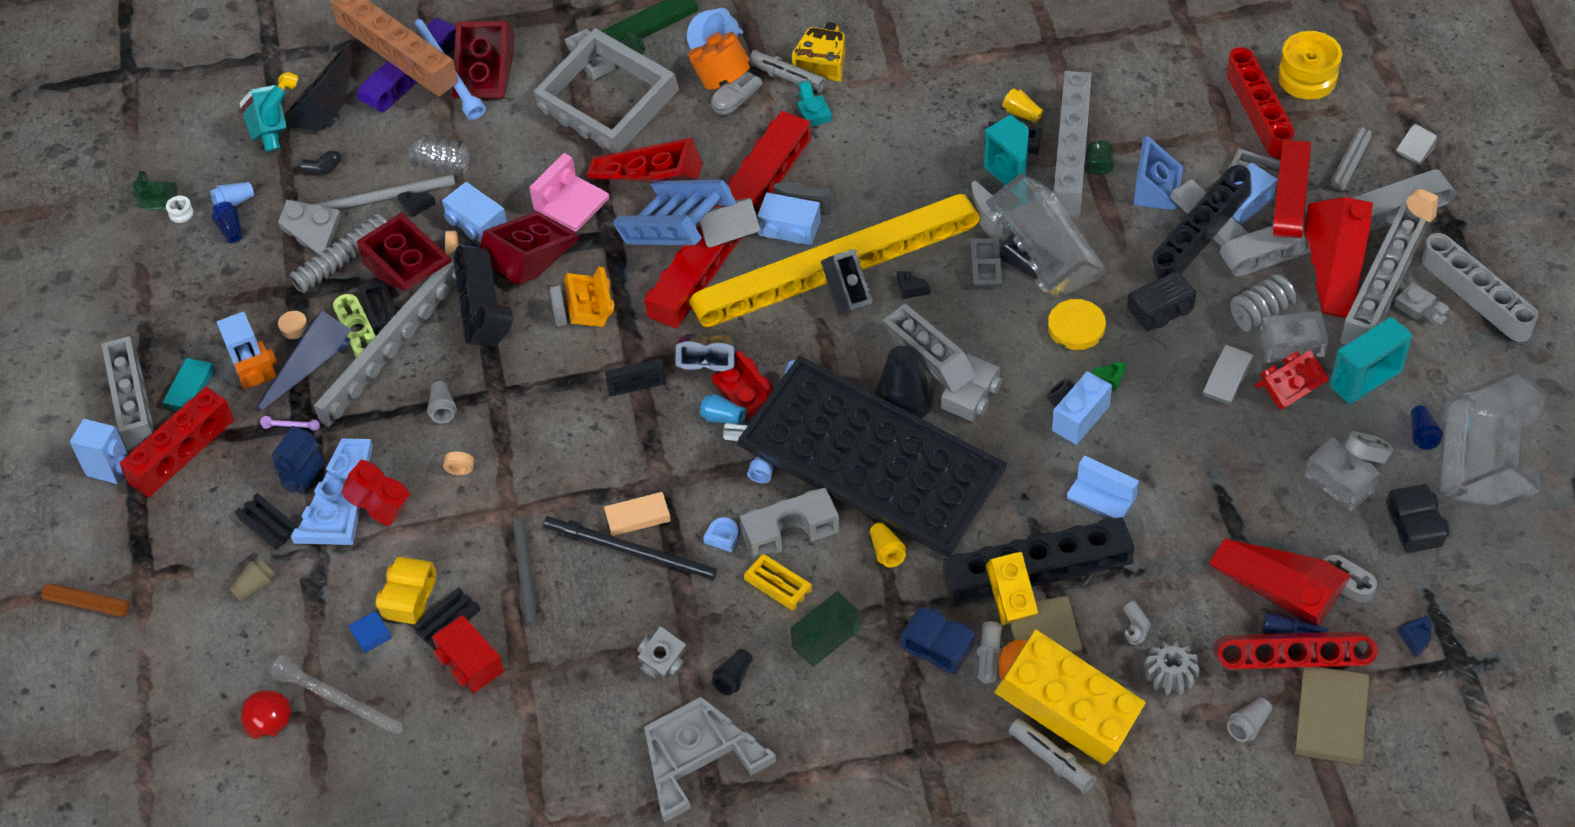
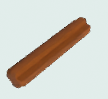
(85, 600)

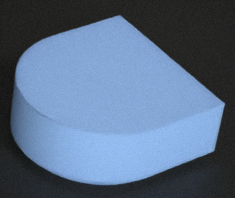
(722, 534)

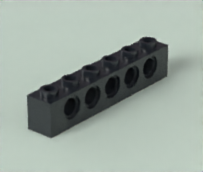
(1054, 566)

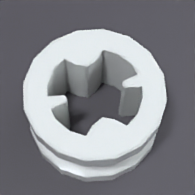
(176, 215)

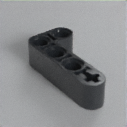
(481, 317)

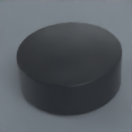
(1059, 391)

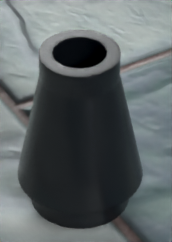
(731, 673)

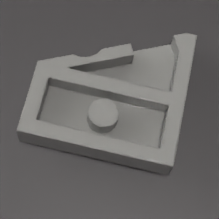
(310, 224)

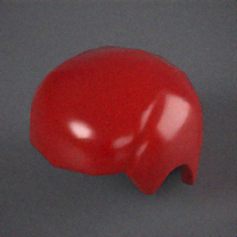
(265, 713)

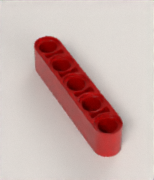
(1259, 100)
(1292, 189)
(1310, 654)

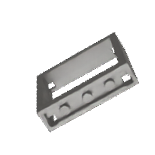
(599, 43)

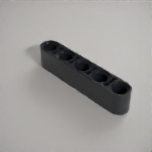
(1205, 211)

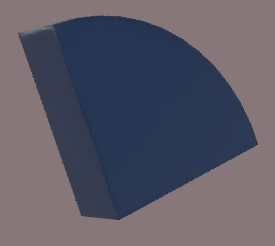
(1416, 635)

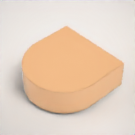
(1423, 204)

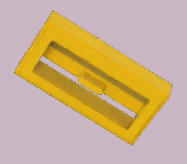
(796, 596)

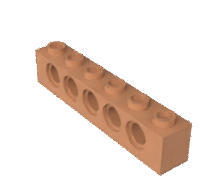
(396, 44)

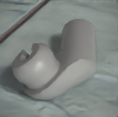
(1139, 624)

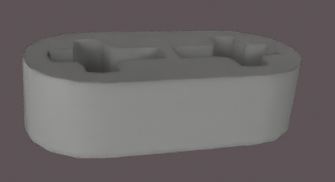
(1368, 447)
(1358, 577)

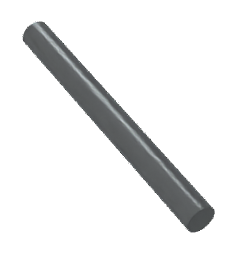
(525, 573)

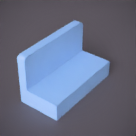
(1103, 489)

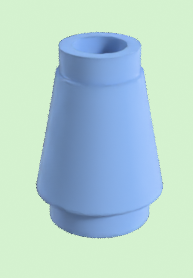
(233, 193)

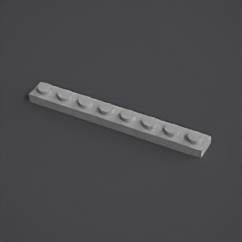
(385, 344)

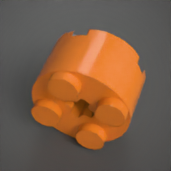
(719, 60)

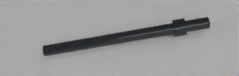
(576, 531)

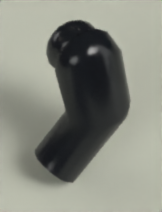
(323, 165)

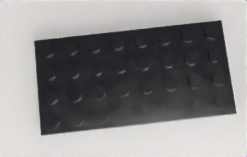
(873, 455)

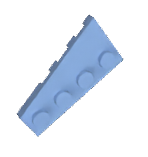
(330, 516)

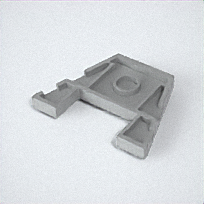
(690, 741)

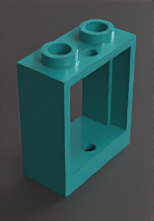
(1370, 360)

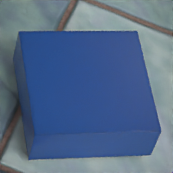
(370, 631)

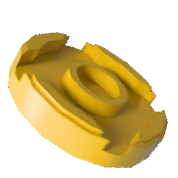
(1076, 324)

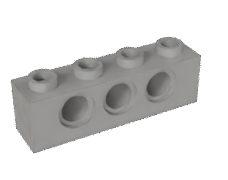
(936, 352)
(128, 392)

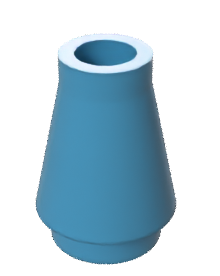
(720, 410)

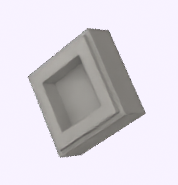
(558, 306)

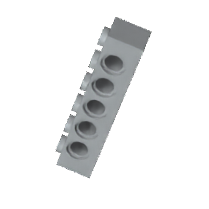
(1072, 141)
(1385, 274)

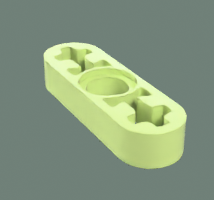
(357, 317)

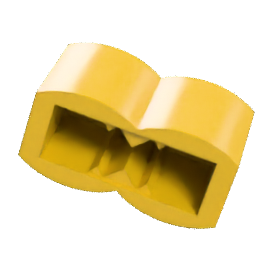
(406, 590)

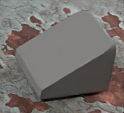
(1417, 144)

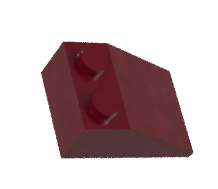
(484, 57)
(526, 246)
(401, 253)

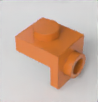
(257, 368)

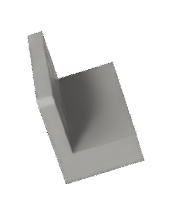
(729, 222)

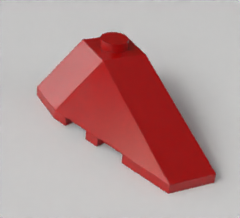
(658, 162)
(1337, 243)
(1290, 580)

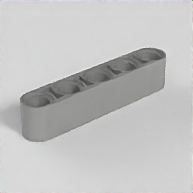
(1479, 287)

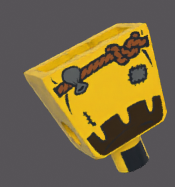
(821, 52)

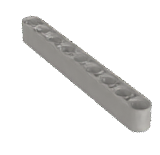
(1263, 250)

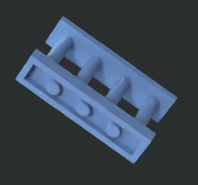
(678, 227)

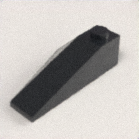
(324, 95)

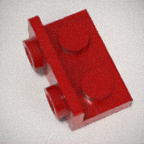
(1294, 379)
(743, 385)

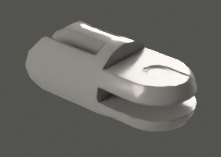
(734, 94)

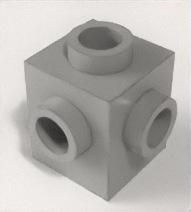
(661, 643)

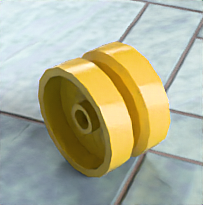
(1309, 65)

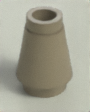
(252, 579)

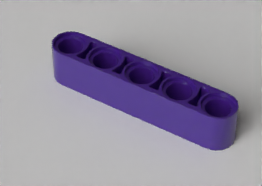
(391, 83)

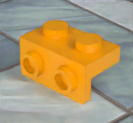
(589, 298)

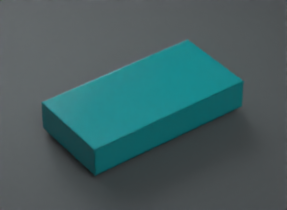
(188, 382)

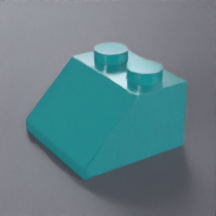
(1006, 149)

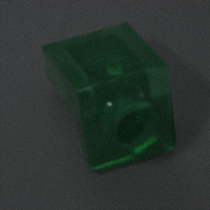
(152, 193)

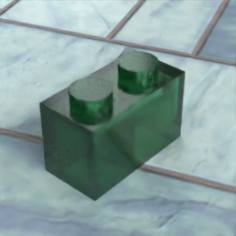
(825, 628)

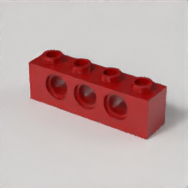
(177, 441)

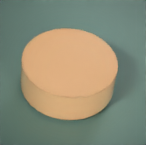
(451, 241)
(292, 324)
(458, 463)

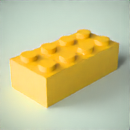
(1070, 697)

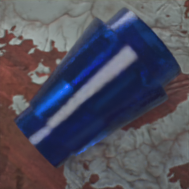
(227, 220)
(1425, 428)

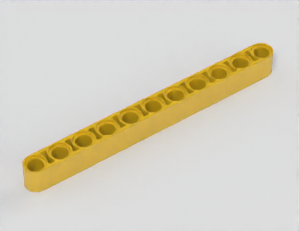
(805, 271)

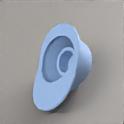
(708, 23)

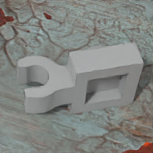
(1419, 302)

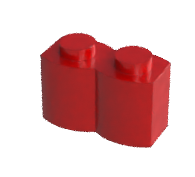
(372, 490)

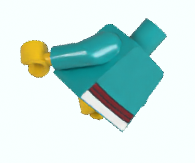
(264, 111)

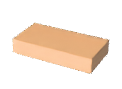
(637, 514)

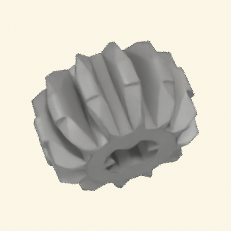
(1171, 668)

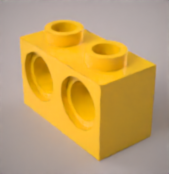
(1011, 588)

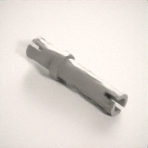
(760, 61)
(1062, 763)

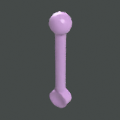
(267, 422)

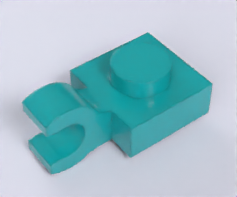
(812, 107)

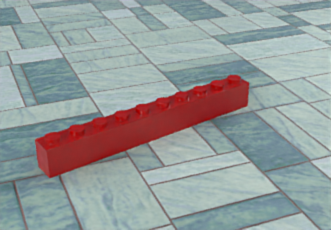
(698, 264)

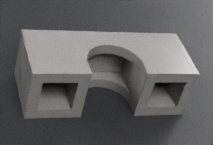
(811, 512)

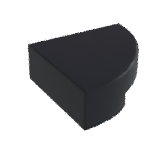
(416, 202)
(912, 286)

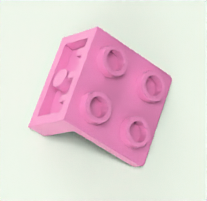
(565, 196)

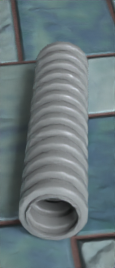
(333, 257)

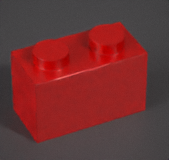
(467, 654)

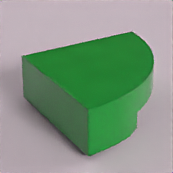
(1111, 373)

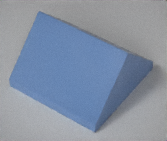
(1156, 177)

